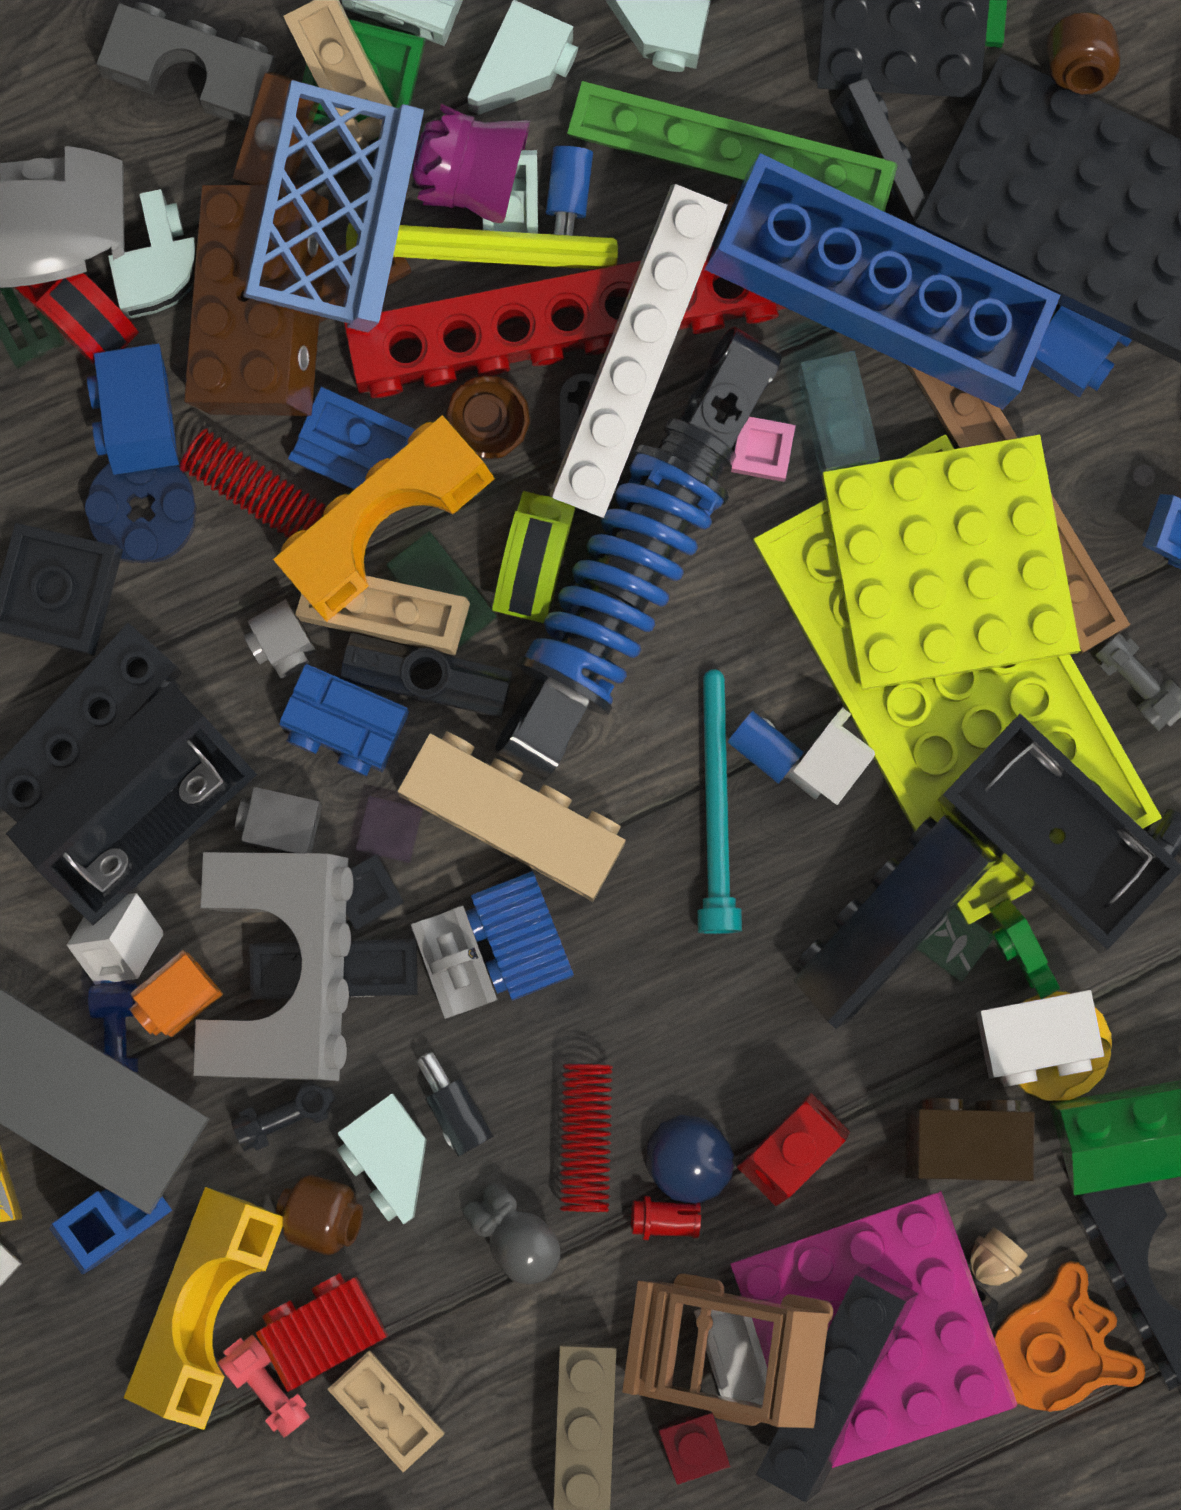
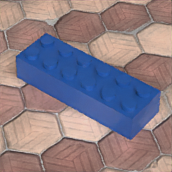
(882, 282)

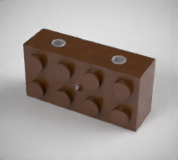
(251, 352)

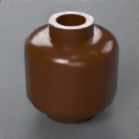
(1083, 52)
(320, 1215)

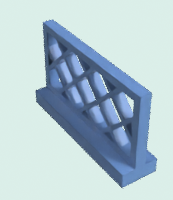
(381, 212)

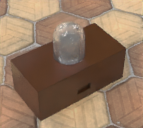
(263, 129)

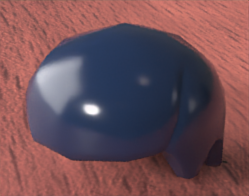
(689, 1159)

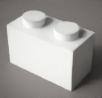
(1040, 1036)

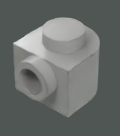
(280, 639)

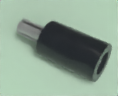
(453, 1108)

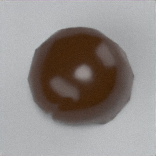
(489, 415)

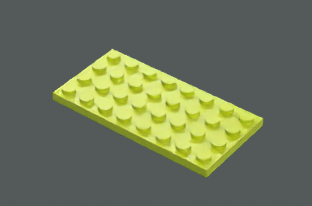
(939, 726)

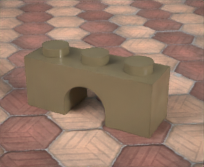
(584, 1427)

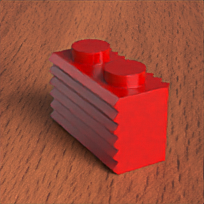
(321, 1332)

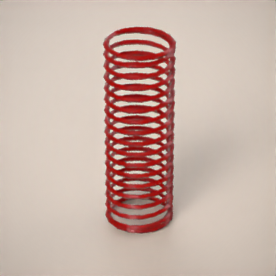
(203, 446)
(585, 1069)

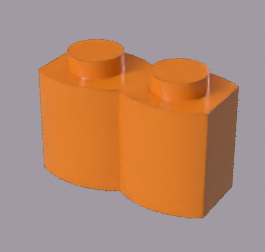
(174, 995)

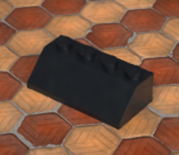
(893, 920)

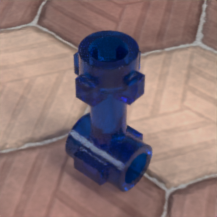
(112, 1003)

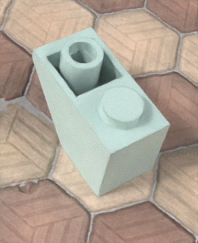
(391, 1153)

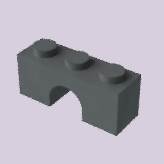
(146, 44)

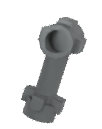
(1161, 701)

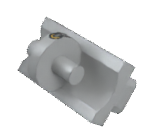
(454, 962)

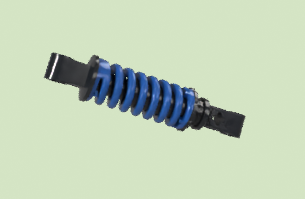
(658, 505)

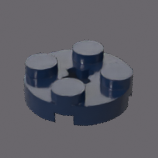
(142, 540)

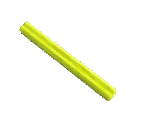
(500, 247)

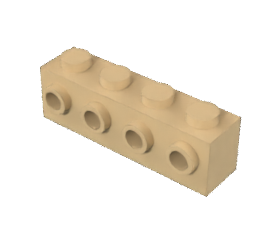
(512, 816)

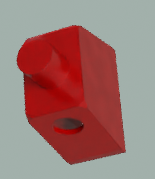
(794, 1150)

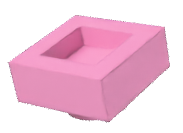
(764, 449)

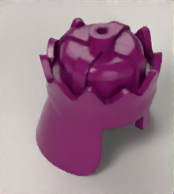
(469, 163)

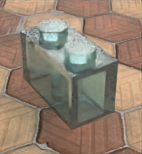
(838, 412)

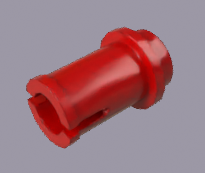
(665, 1219)

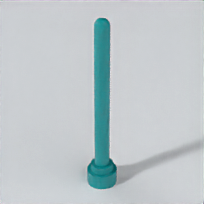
(719, 909)

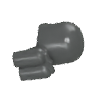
(518, 1240)

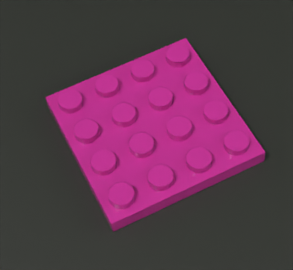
(945, 1356)

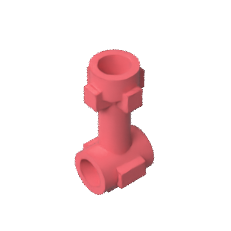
(245, 1363)

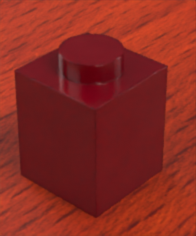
(694, 1446)

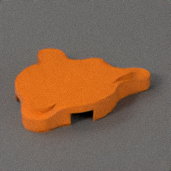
(1058, 1347)

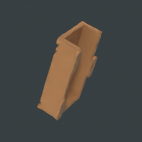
(793, 1358)

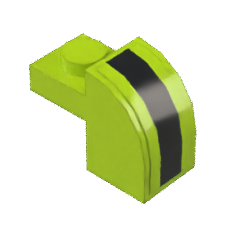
(533, 557)

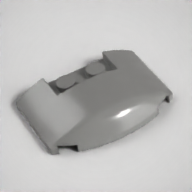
(59, 215)

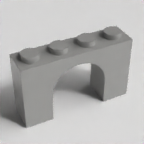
(305, 1034)

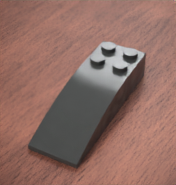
(90, 1107)

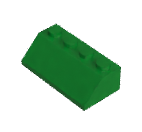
(1120, 1137)

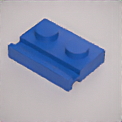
(346, 439)

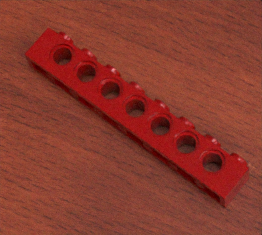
(535, 305)

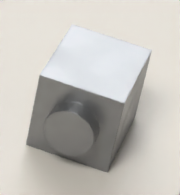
(278, 821)

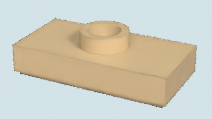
(386, 1411)

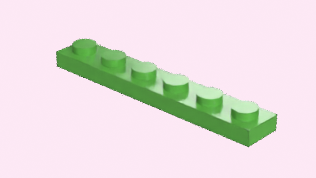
(719, 143)

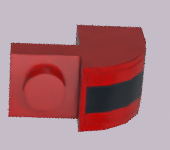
(81, 314)

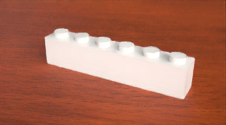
(637, 350)

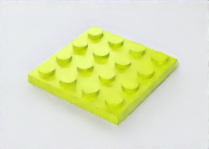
(950, 562)

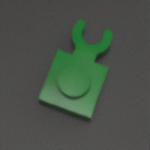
(1017, 940)

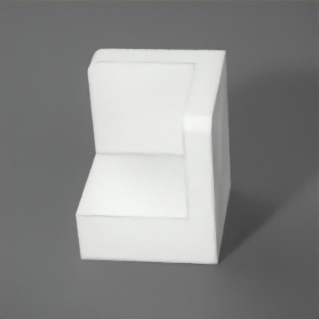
(835, 760)
(118, 943)

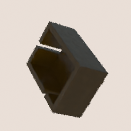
(970, 1144)

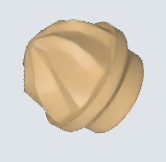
(996, 1258)

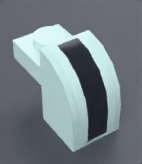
(160, 274)

